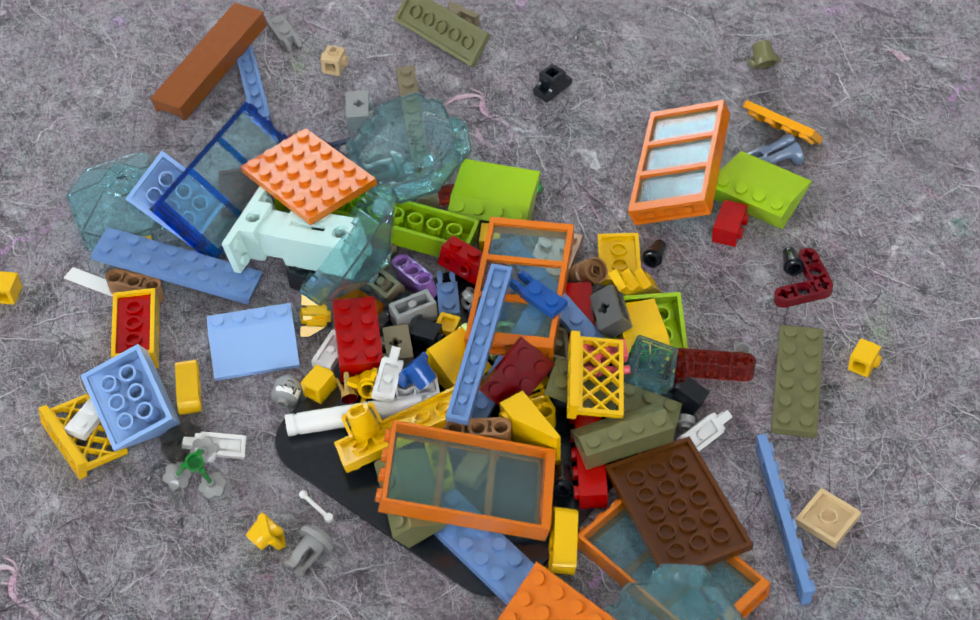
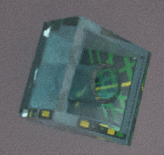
(651, 365)

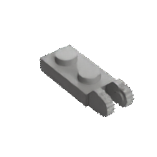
(283, 32)

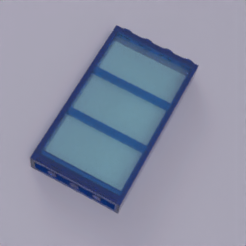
(212, 188)

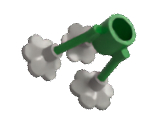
(203, 451)

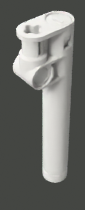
(330, 418)

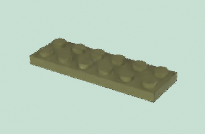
(443, 29)
(797, 381)
(633, 396)

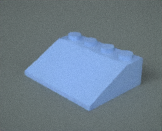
(153, 184)
(253, 341)
(130, 398)

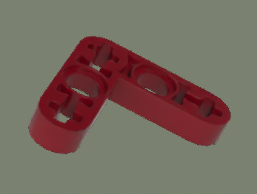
(783, 296)

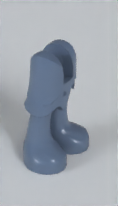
(788, 147)

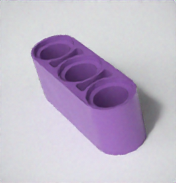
(413, 275)

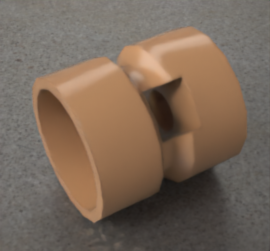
(589, 270)

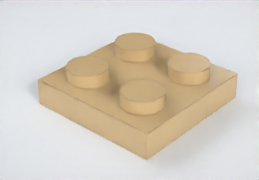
(828, 517)

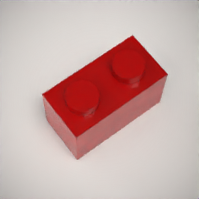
(730, 223)

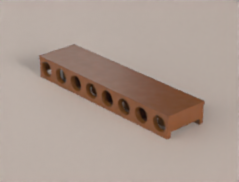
(209, 61)

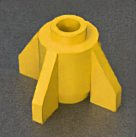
(313, 317)
(364, 383)

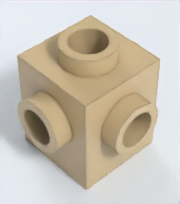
(333, 60)

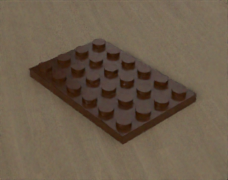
(678, 506)

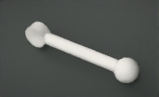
(328, 517)

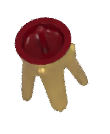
(348, 394)

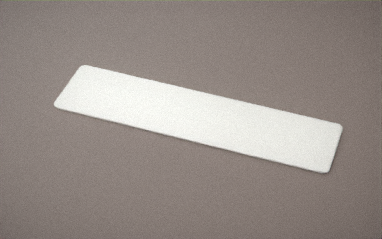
(88, 280)

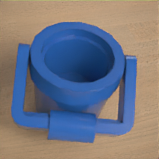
(417, 372)

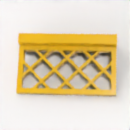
(575, 377)
(67, 446)

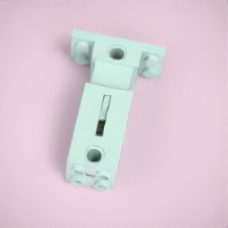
(280, 234)

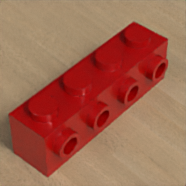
(460, 259)

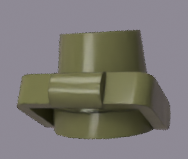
(763, 55)

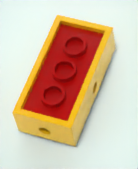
(136, 322)

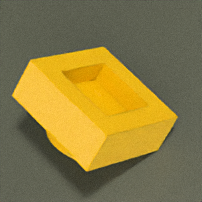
(449, 322)

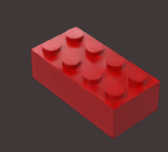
(357, 335)

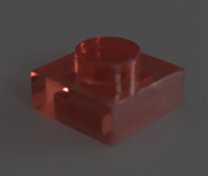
(445, 194)

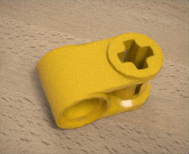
(545, 406)

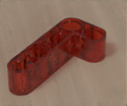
(714, 365)

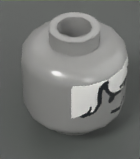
(286, 391)

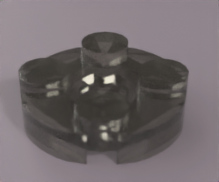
(173, 437)

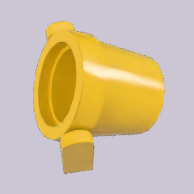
(362, 421)
(266, 532)

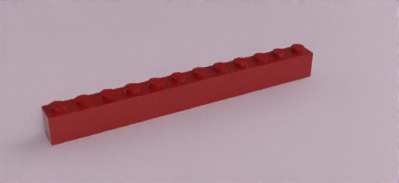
(592, 482)

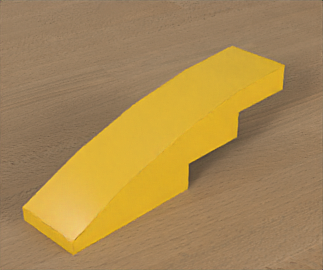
(634, 282)

